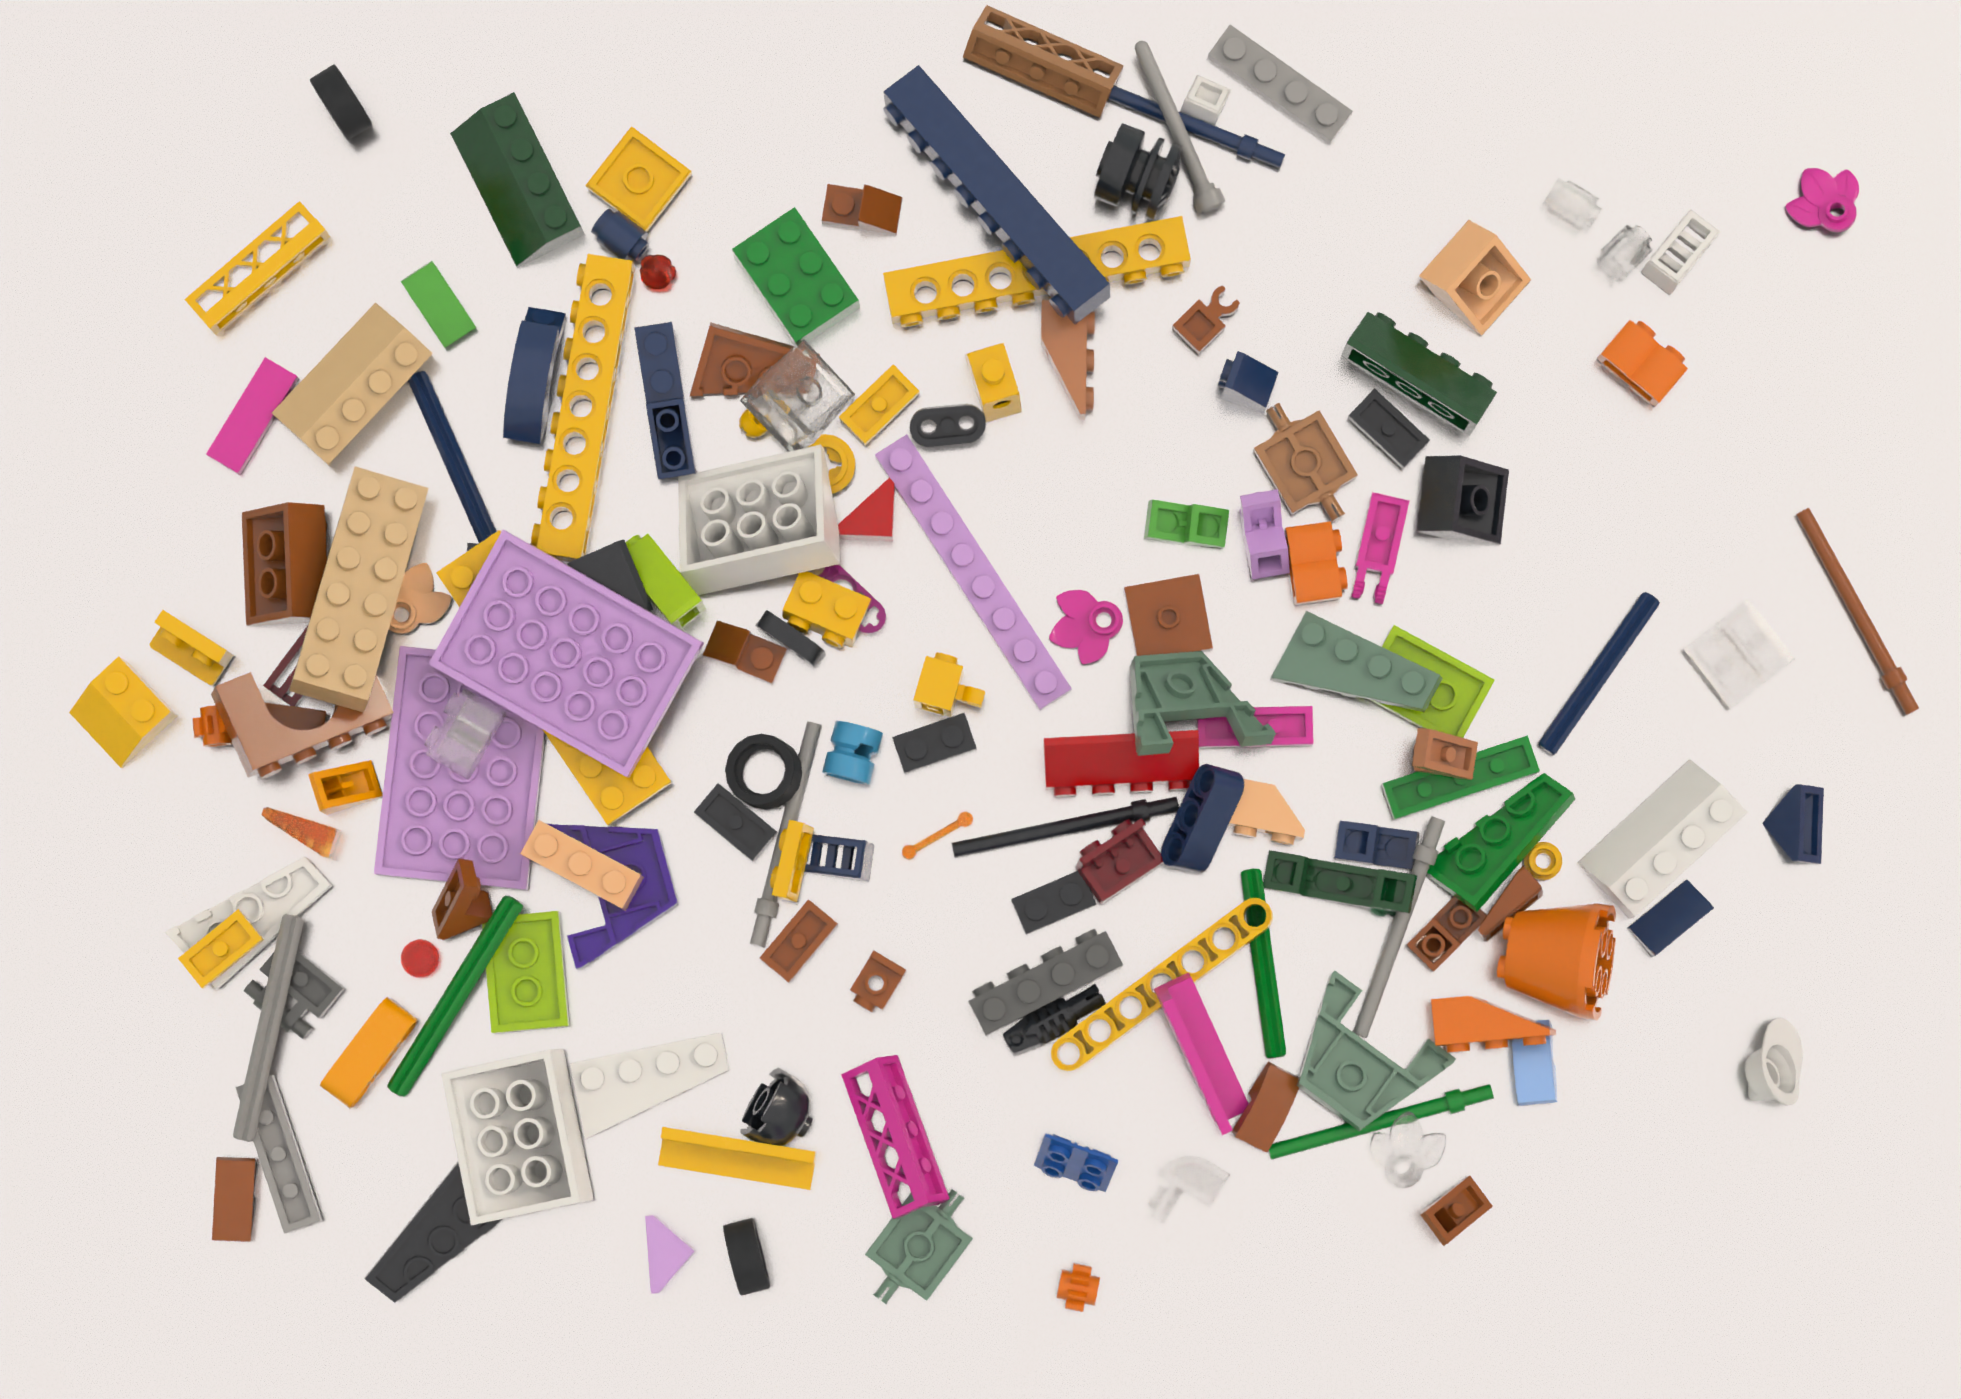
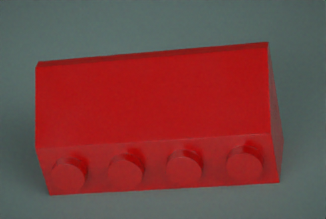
(1112, 762)

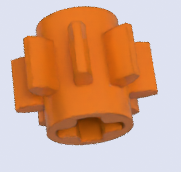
(211, 728)
(1078, 1287)

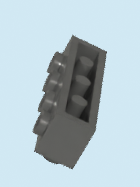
(1047, 982)

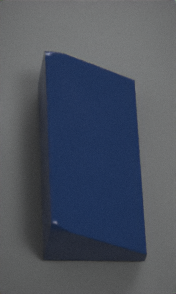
(1670, 918)

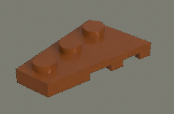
(734, 361)

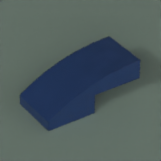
(1376, 845)

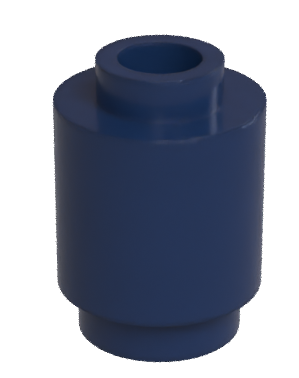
(620, 235)

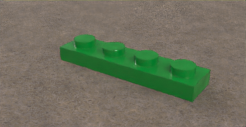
(1491, 769)

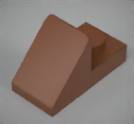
(862, 208)
(745, 652)
(460, 902)
(1456, 1210)

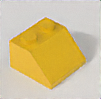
(121, 711)

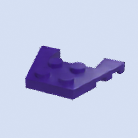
(640, 851)

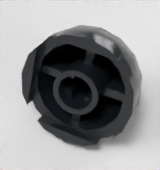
(778, 1110)

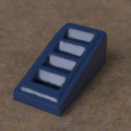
(863, 859)

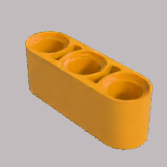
(368, 1052)

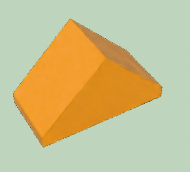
(345, 786)

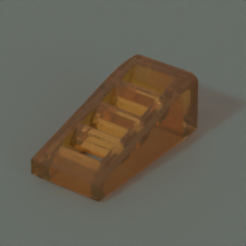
(314, 835)

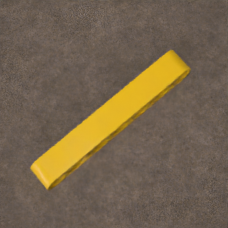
(1143, 990)

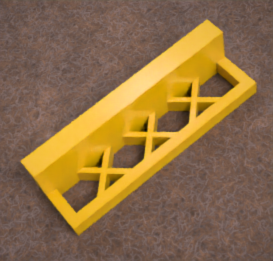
(264, 274)
(737, 1158)

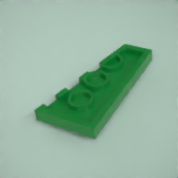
(1491, 851)

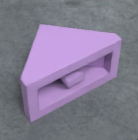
(665, 1253)

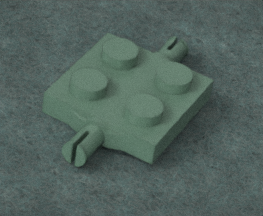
(919, 1248)

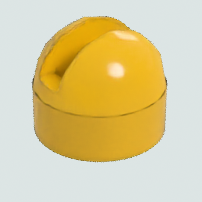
(751, 428)

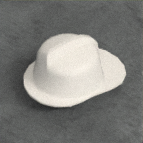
(1776, 1067)

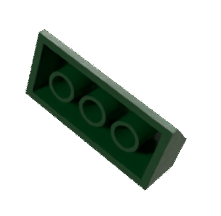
(516, 180)
(1418, 372)

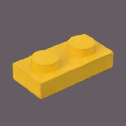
(879, 405)
(795, 846)
(221, 949)

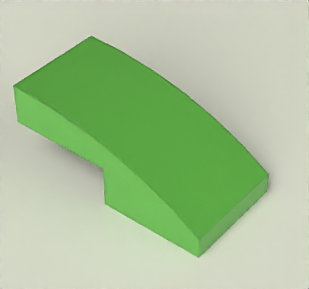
(438, 304)
(1186, 523)

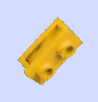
(825, 609)

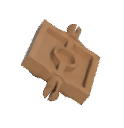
(1305, 462)

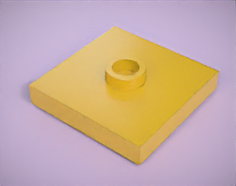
(638, 179)

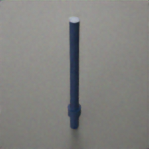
(1245, 146)

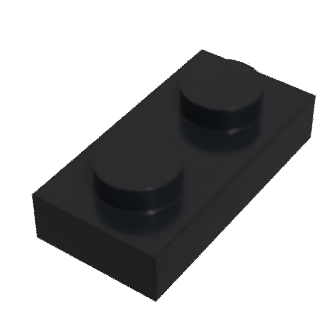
(1388, 428)
(934, 743)
(735, 822)
(1053, 902)

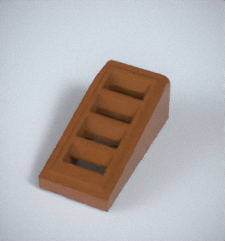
(1516, 897)

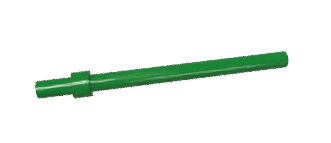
(1452, 1101)

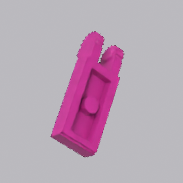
(1380, 542)

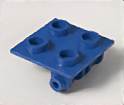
(1069, 1160)

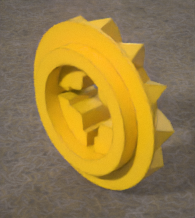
(838, 453)

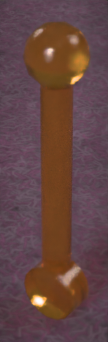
(964, 819)

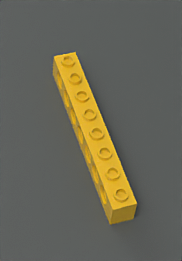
(596, 274)
(902, 284)

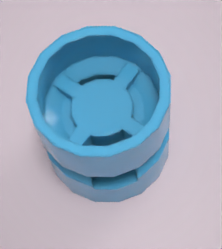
(852, 752)

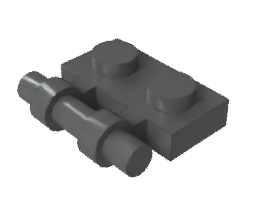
(310, 989)

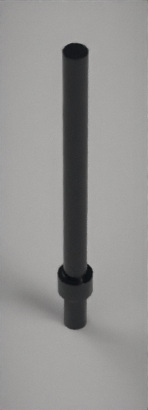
(1137, 810)

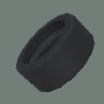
(341, 102)
(736, 763)
(746, 1256)

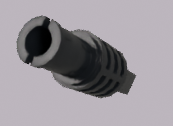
(1051, 1021)

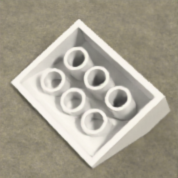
(757, 521)
(517, 1136)

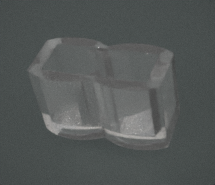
(465, 733)

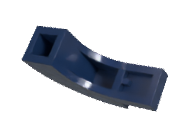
(532, 374)

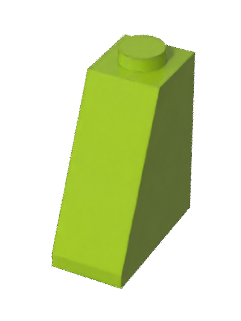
(664, 582)

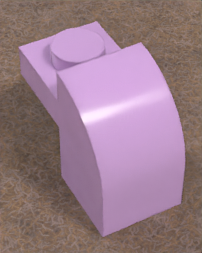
(1264, 534)

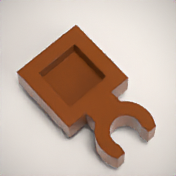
(1202, 322)

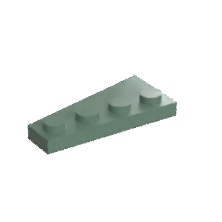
(1345, 663)

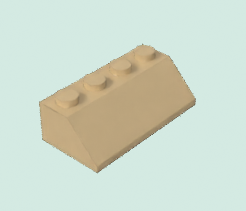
(352, 383)

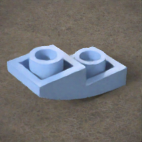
(1535, 1071)

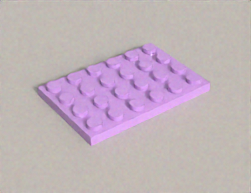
(566, 653)
(437, 814)

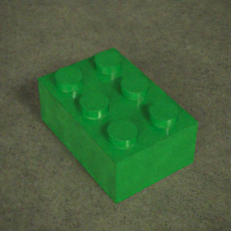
(796, 277)

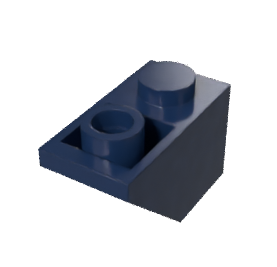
(1247, 382)

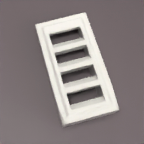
(1665, 270)

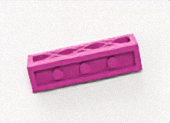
(1202, 1050)
(904, 1126)

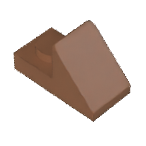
(1444, 754)

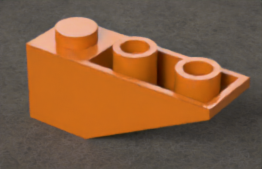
(1475, 1020)

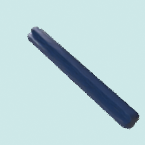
(451, 455)
(1599, 673)

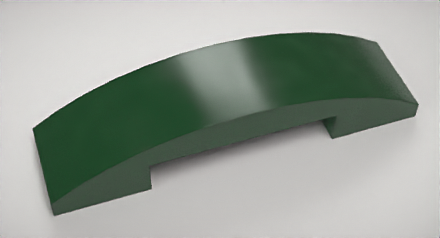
(1339, 882)

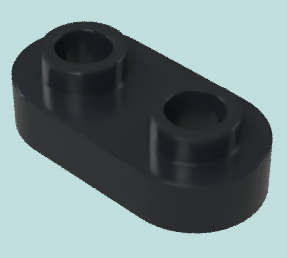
(947, 425)

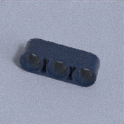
(1202, 818)

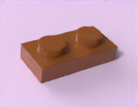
(798, 941)

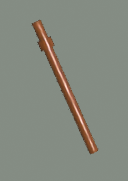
(1893, 677)

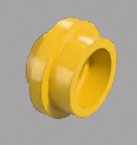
(1555, 861)

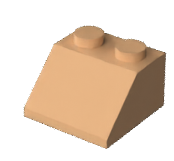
(1475, 276)

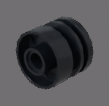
(1137, 171)

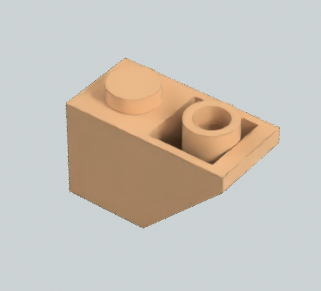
(1267, 812)

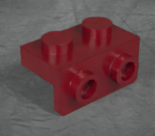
(1118, 861)

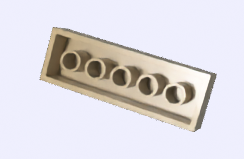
(359, 589)

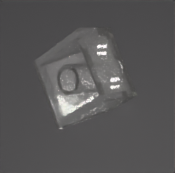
(798, 397)

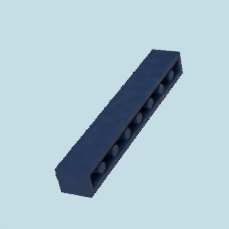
(996, 195)

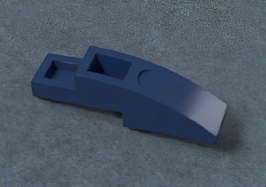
(665, 400)

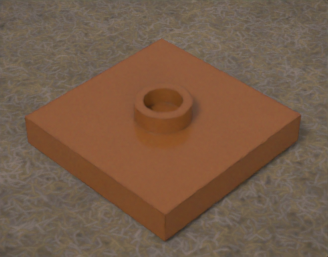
(1168, 616)

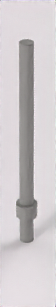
(1424, 855)
(766, 906)

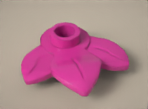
(1821, 196)
(1080, 627)

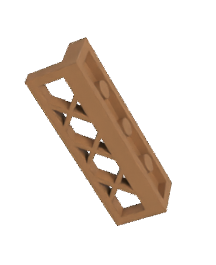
(1040, 64)

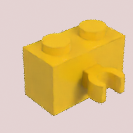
(941, 686)

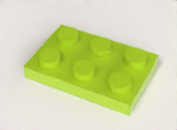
(1457, 695)
(528, 976)

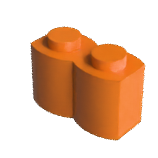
(1643, 362)
(1314, 563)

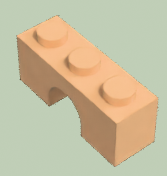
(582, 865)

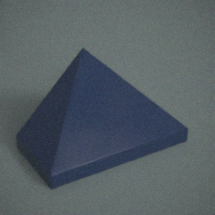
(1799, 823)

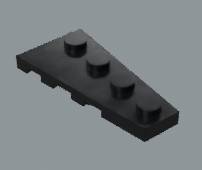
(428, 1240)

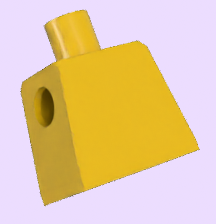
(994, 382)

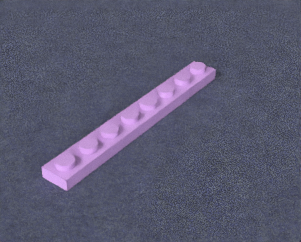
(973, 572)

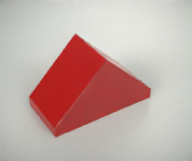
(873, 517)

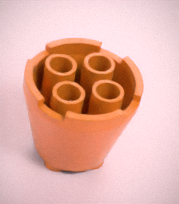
(1561, 956)

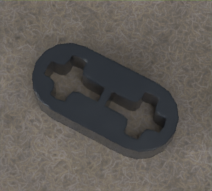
(790, 638)

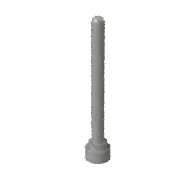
(1206, 193)

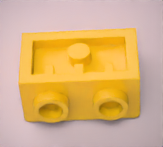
(189, 649)

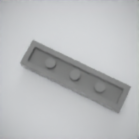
(1280, 84)
(283, 1163)

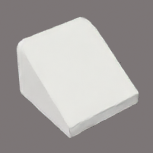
(1205, 100)

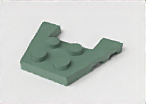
(1186, 689)
(1352, 1074)

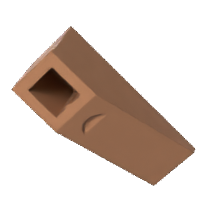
(1068, 354)

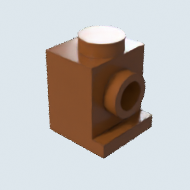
(886, 969)

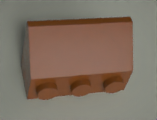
(283, 562)

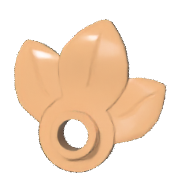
(419, 599)

